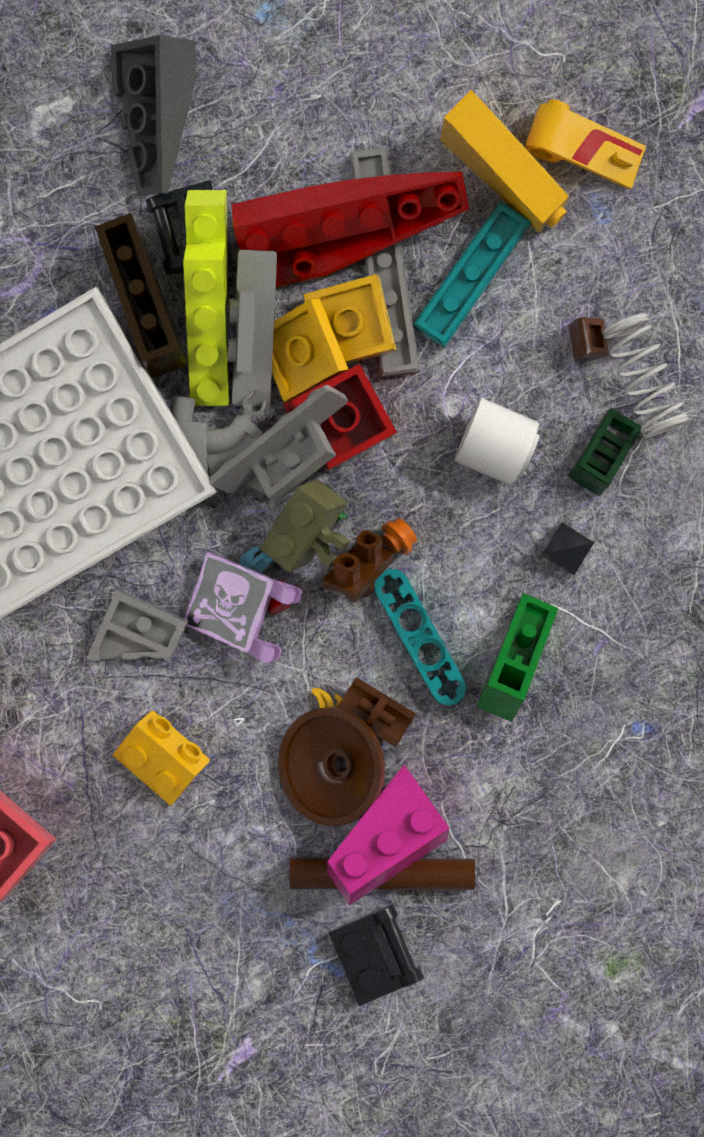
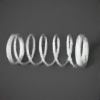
(627, 327)

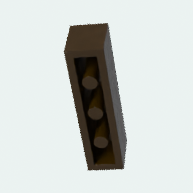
(141, 296)

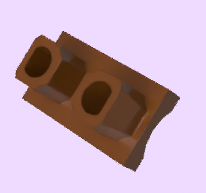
(358, 569)
(381, 713)

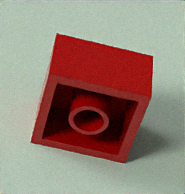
(358, 423)

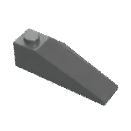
(156, 89)

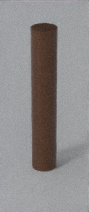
(421, 875)

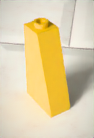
(503, 162)

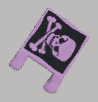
(232, 605)

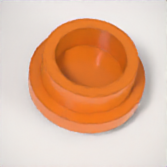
(398, 536)

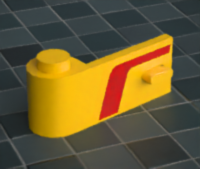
(570, 137)

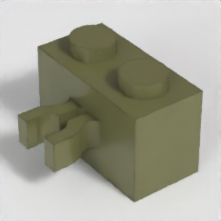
(306, 527)

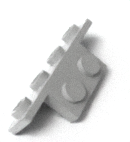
(254, 326)
(287, 450)

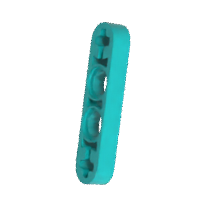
(424, 634)

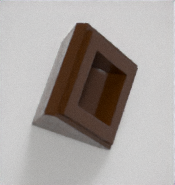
(588, 339)

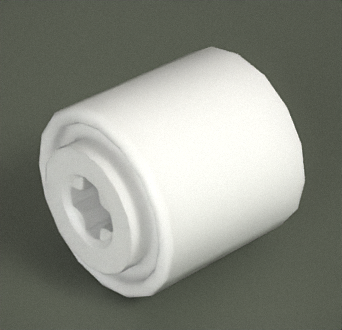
(498, 442)

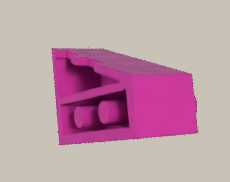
(387, 838)

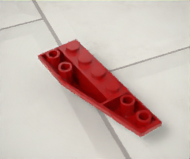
(345, 220)

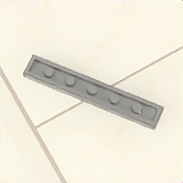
(391, 269)

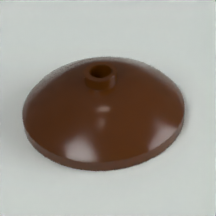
(313, 768)

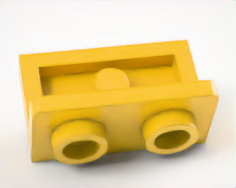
(161, 757)

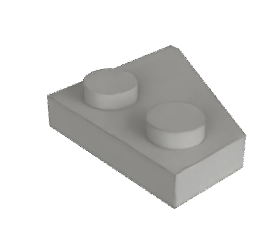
(136, 630)

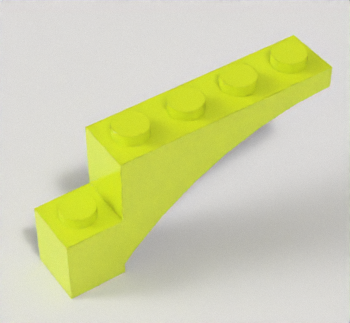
(207, 296)

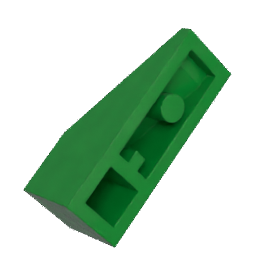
(517, 658)

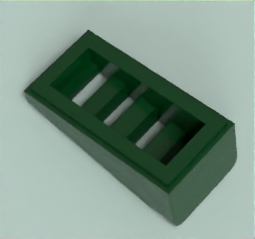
(592, 472)

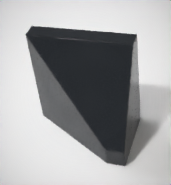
(567, 548)

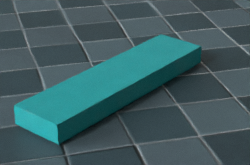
(472, 274)

